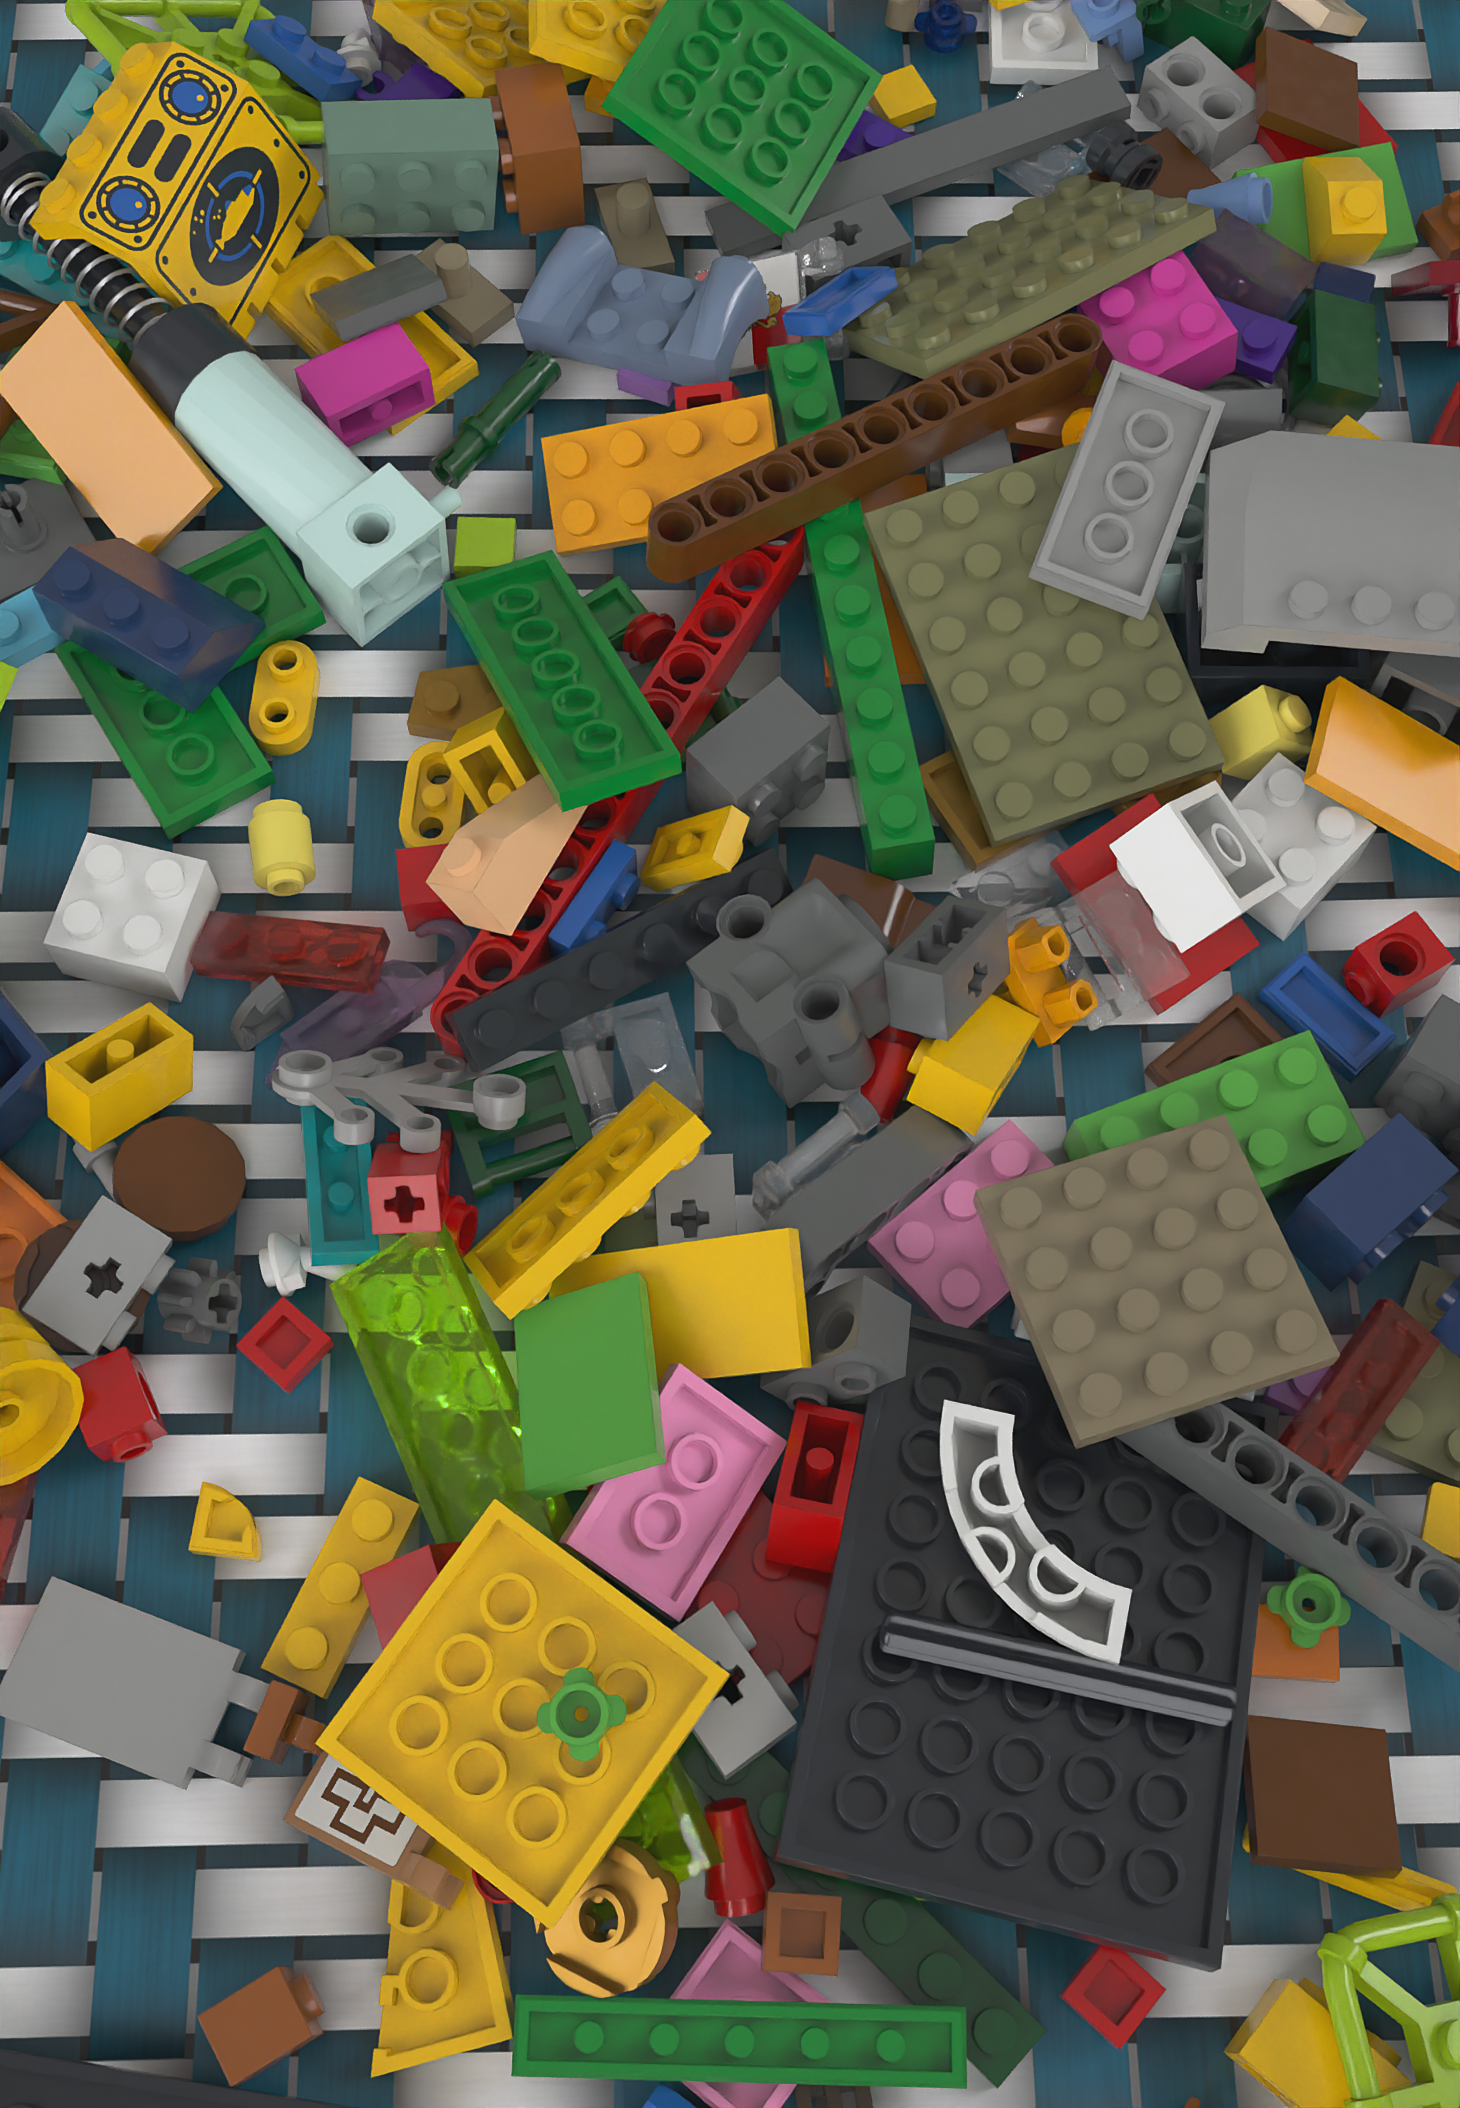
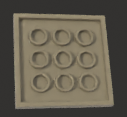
(1153, 1280)

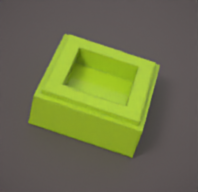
(483, 544)

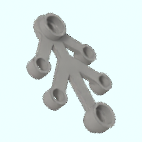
(313, 1079)

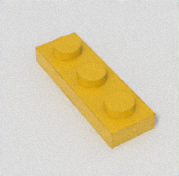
(333, 1600)

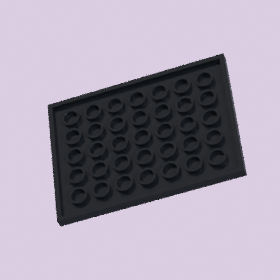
(1006, 1788)

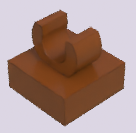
(1442, 227)
(283, 1724)
(801, 1933)

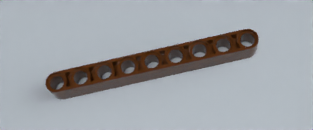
(870, 448)

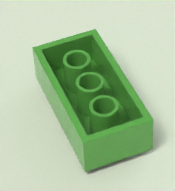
(1275, 1099)

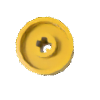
(37, 1398)

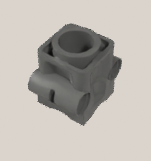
(799, 987)

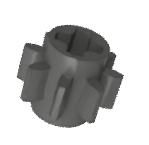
(199, 1300)

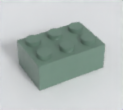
(409, 165)

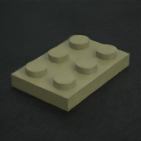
(1426, 1421)

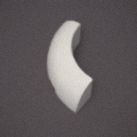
(1010, 1549)

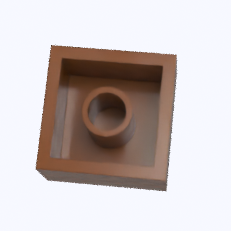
(538, 148)

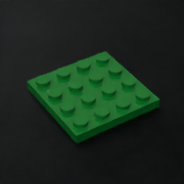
(745, 100)

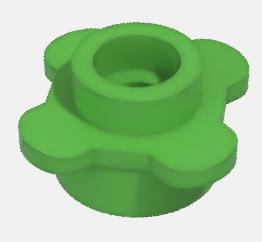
(1307, 1626)
(560, 1719)

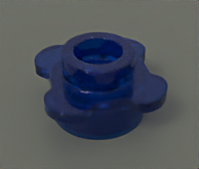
(945, 26)

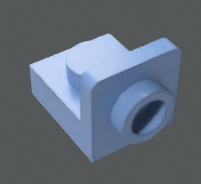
(1113, 23)

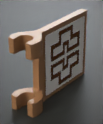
(365, 1826)

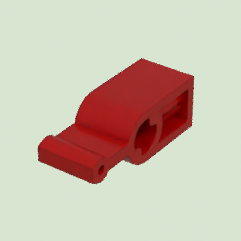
(409, 1188)

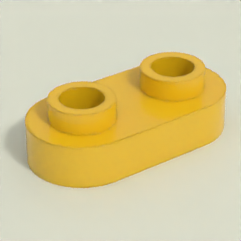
(284, 692)
(430, 804)

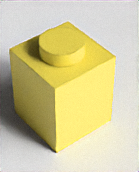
(1261, 727)

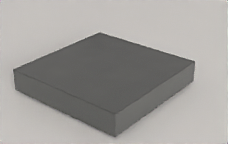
(378, 297)

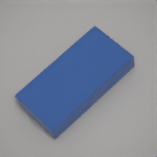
(840, 301)
(1340, 1024)

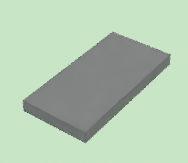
(1127, 490)

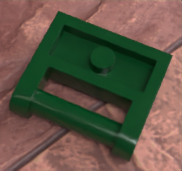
(548, 1101)

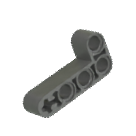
(868, 1190)

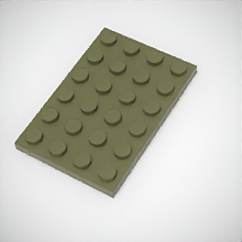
(1022, 272)
(1037, 688)

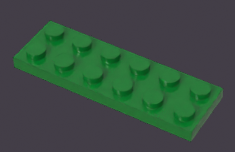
(561, 681)

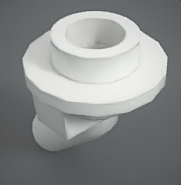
(360, 55)
(289, 1260)

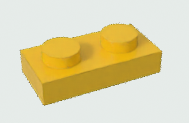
(695, 848)

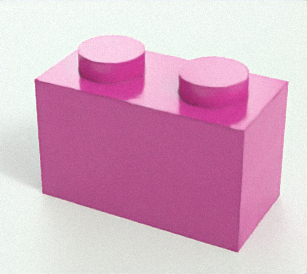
(367, 384)

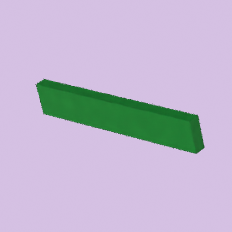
(740, 2041)

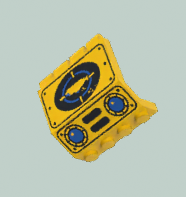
(186, 183)

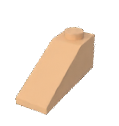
(503, 857)

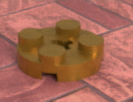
(645, 1933)

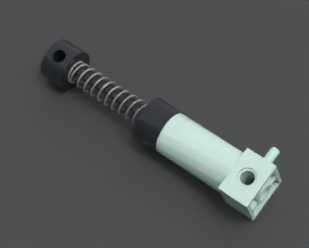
(362, 536)

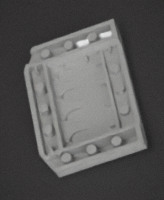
(1332, 544)

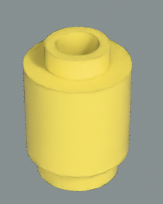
(281, 847)

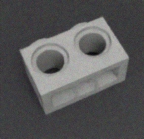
(1199, 102)

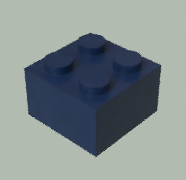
(1369, 1204)

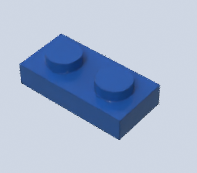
(303, 60)
(608, 887)

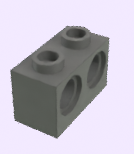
(854, 1342)

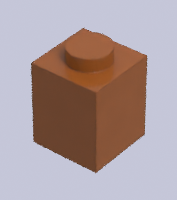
(263, 2023)

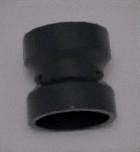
(1122, 158)

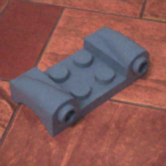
(639, 318)

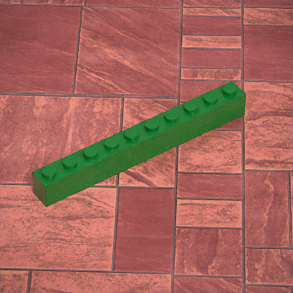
(856, 639)

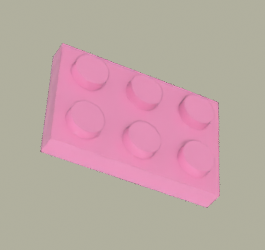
(939, 1242)
(670, 1522)

